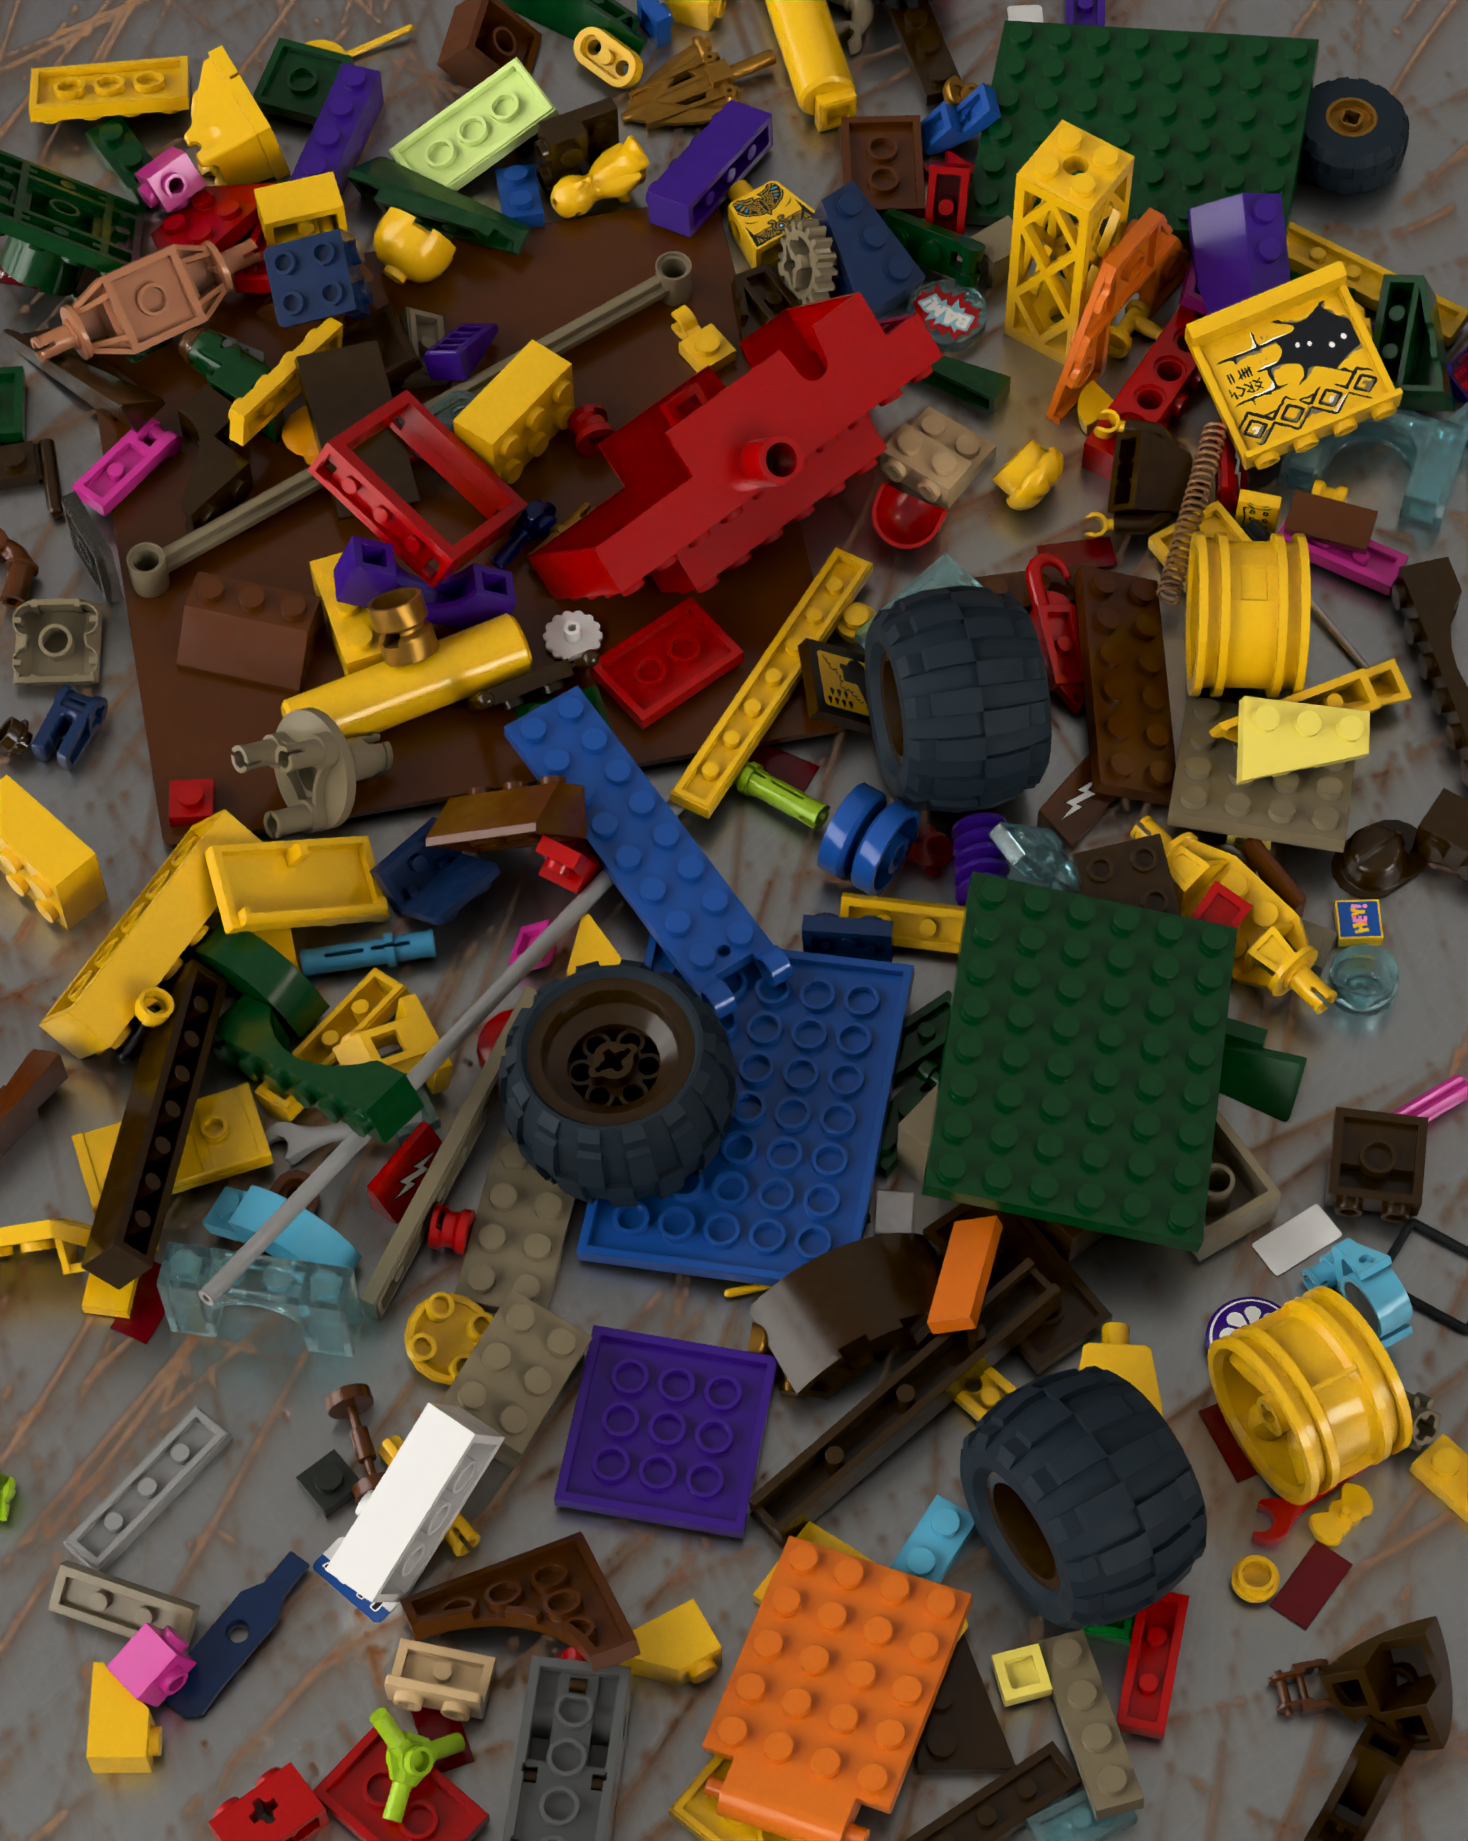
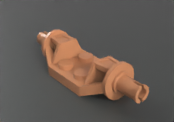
(147, 300)

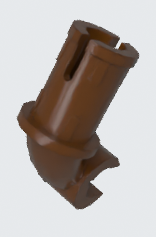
(20, 572)

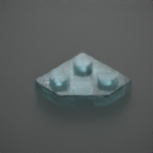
(1038, 853)

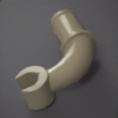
(861, 17)

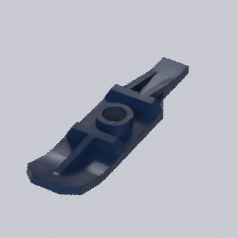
(219, 1657)

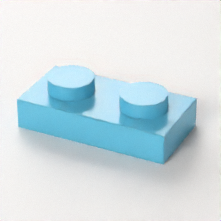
(935, 1541)

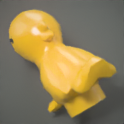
(610, 176)

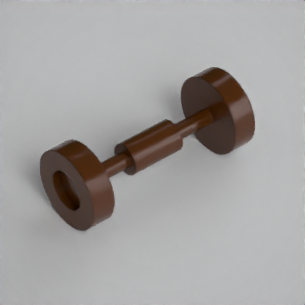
(349, 1403)

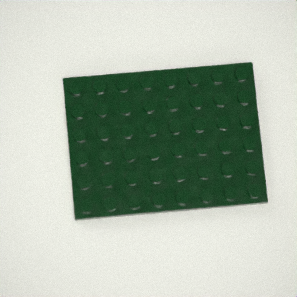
(1191, 107)
(1082, 1062)

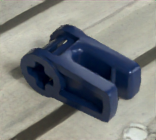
(72, 713)

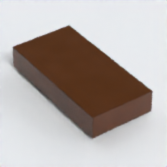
(1331, 522)

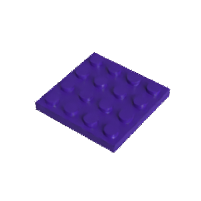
(667, 1431)

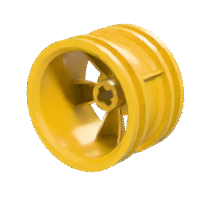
(1310, 1394)

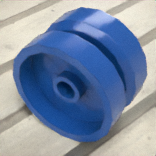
(868, 839)

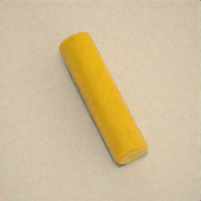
(809, 49)
(393, 695)

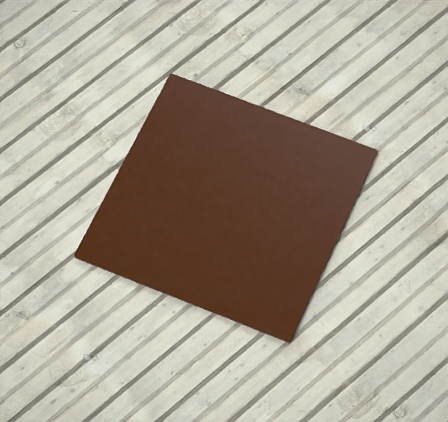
(626, 369)

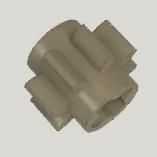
(1425, 1421)

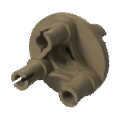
(313, 770)

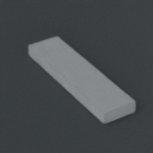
(147, 1490)

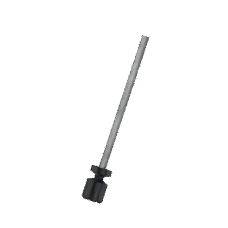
(1258, 532)

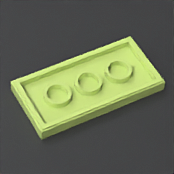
(477, 128)

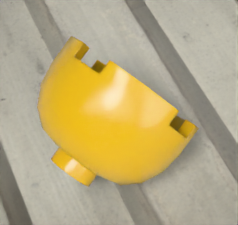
(410, 249)

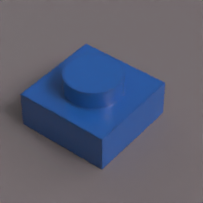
(655, 21)

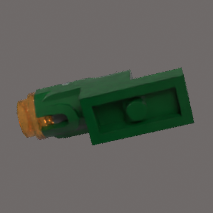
(229, 367)

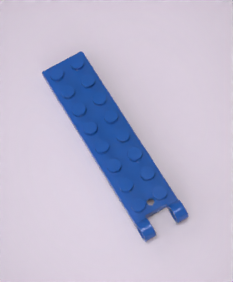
(648, 850)

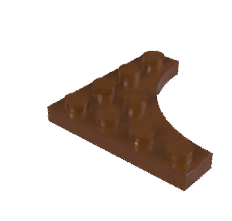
(541, 1590)

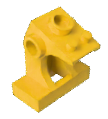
(410, 1030)

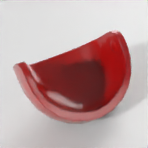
(905, 519)

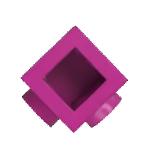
(169, 181)
(153, 1664)

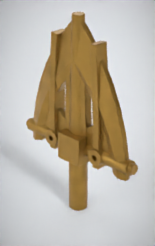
(662, 105)

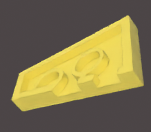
(1295, 736)

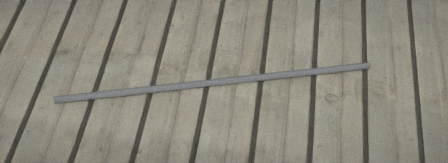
(417, 1076)

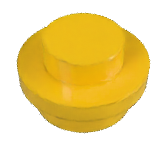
(853, 619)
(1255, 1578)

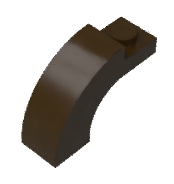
(1362, 1786)

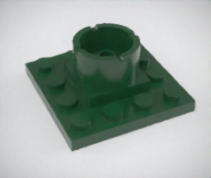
(62, 227)

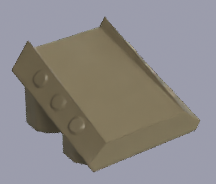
(57, 642)

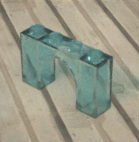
(1428, 446)
(312, 1294)

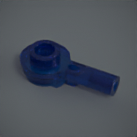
(532, 523)

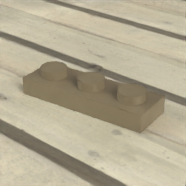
(118, 1603)

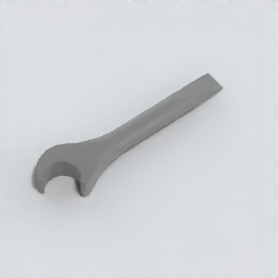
(305, 1139)

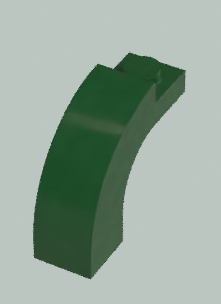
(261, 974)

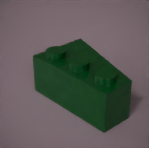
(1412, 343)

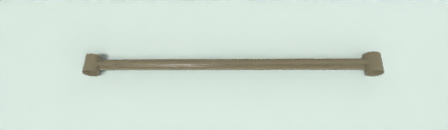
(669, 285)

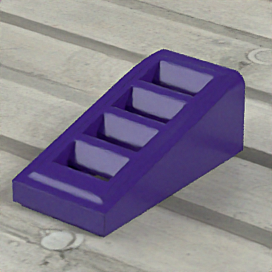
(459, 351)

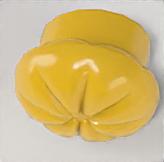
(1029, 475)

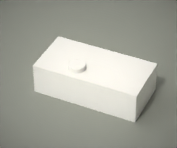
(414, 1503)

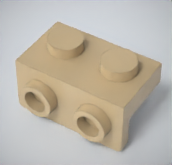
(440, 1680)

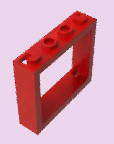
(392, 516)

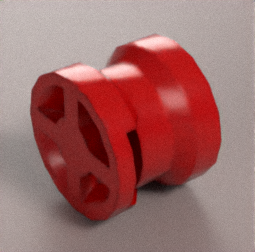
(590, 428)
(450, 1228)

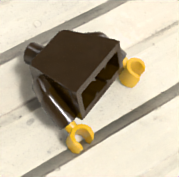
(1146, 476)

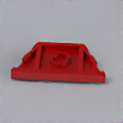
(214, 215)

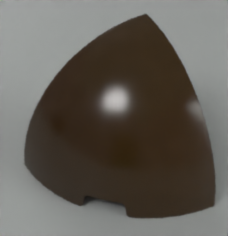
(1398, 1683)

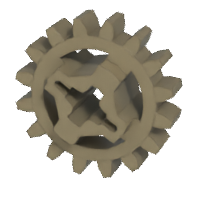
(807, 261)

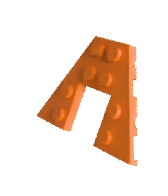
(1143, 263)

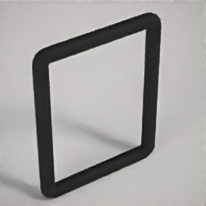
(1448, 1241)

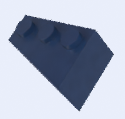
(867, 251)

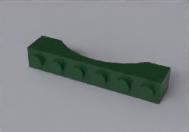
(364, 1095)

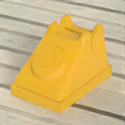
(231, 128)

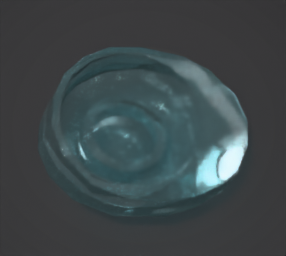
(1364, 979)

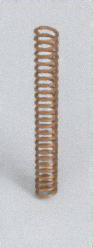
(1189, 515)

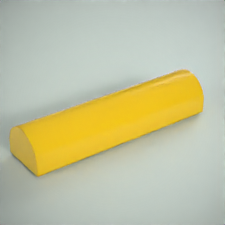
(365, 1007)

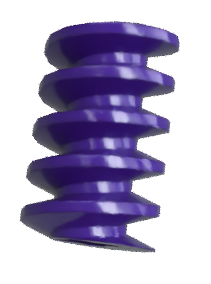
(976, 851)

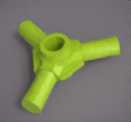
(409, 1759)

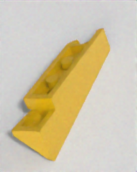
(1357, 690)

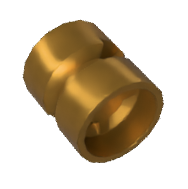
(405, 633)

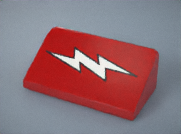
(1229, 474)
(402, 1174)

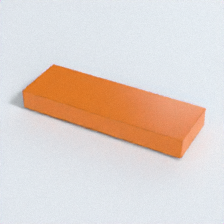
(965, 1275)

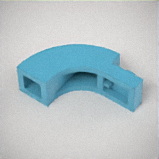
(307, 1238)

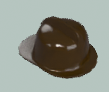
(1377, 859)

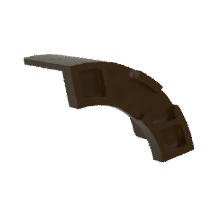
(849, 1307)

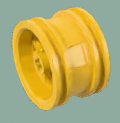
(1247, 614)

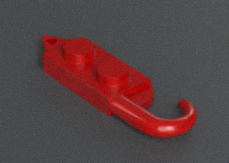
(1057, 631)

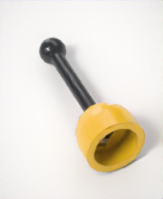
(148, 1016)

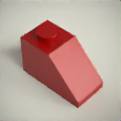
(948, 195)

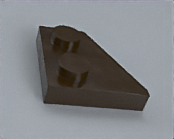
(759, 298)

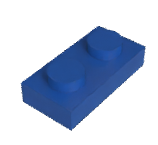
(520, 194)

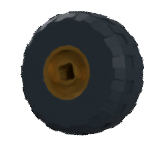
(1353, 136)

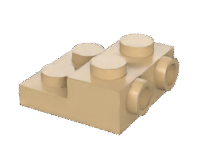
(936, 457)

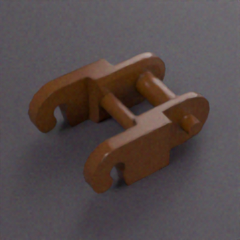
(1306, 1705)

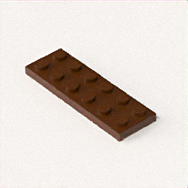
(1125, 685)

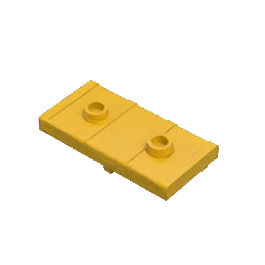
(295, 883)
(220, 1143)

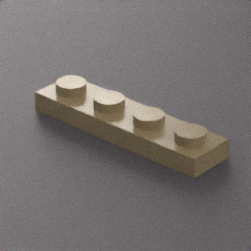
(1091, 1726)

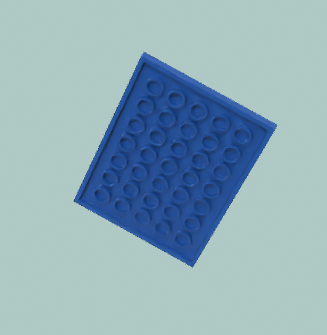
(803, 1135)

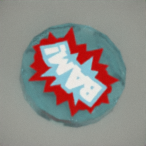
(951, 313)

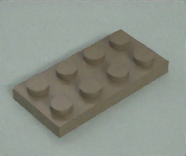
(515, 1233)

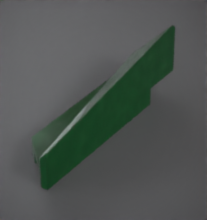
(572, 16)
(438, 206)
(1257, 1074)

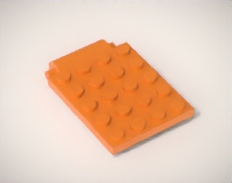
(831, 1693)

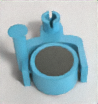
(1368, 1285)

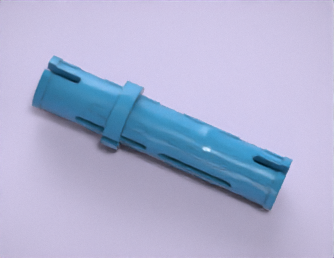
(368, 953)

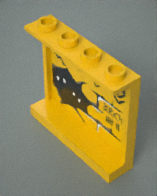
(1291, 367)

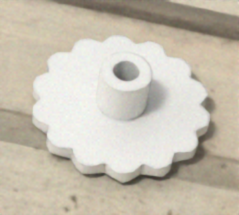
(572, 634)

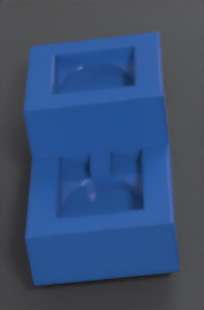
(953, 125)

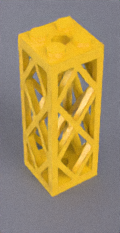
(1090, 197)

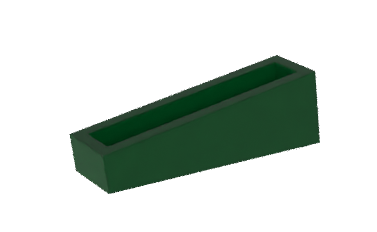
(970, 383)

